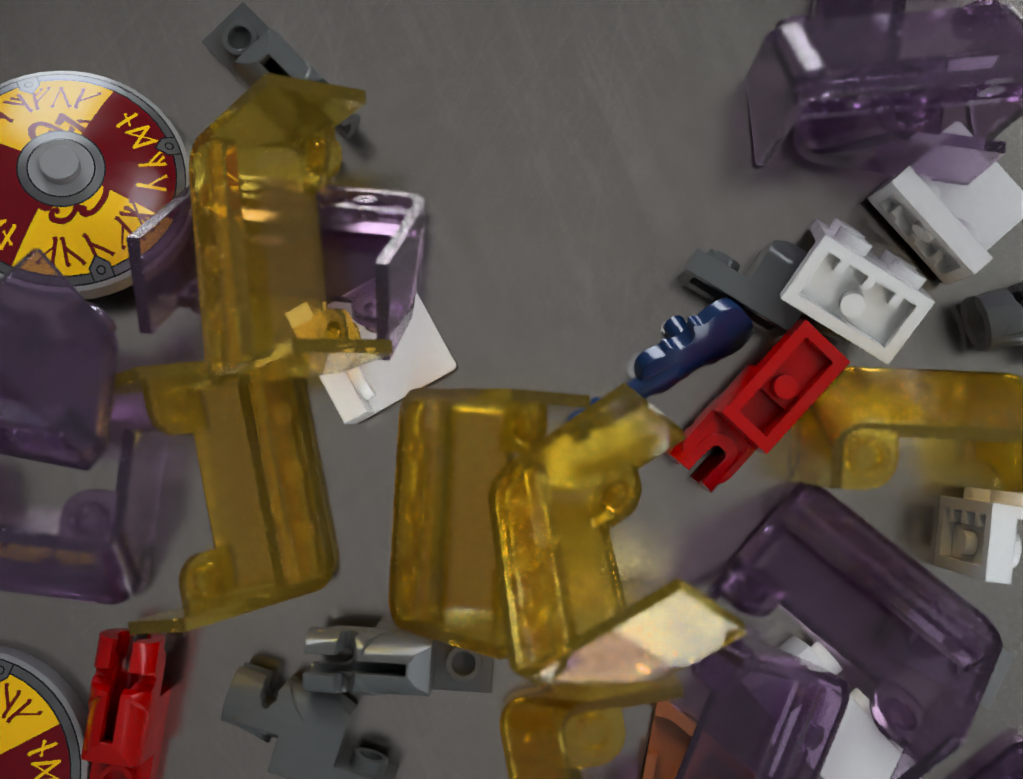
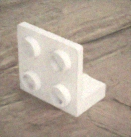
(951, 222)
(858, 293)
(380, 383)
(980, 534)

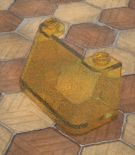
(857, 422)

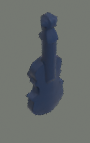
(700, 341)

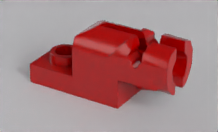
(759, 405)
(126, 707)

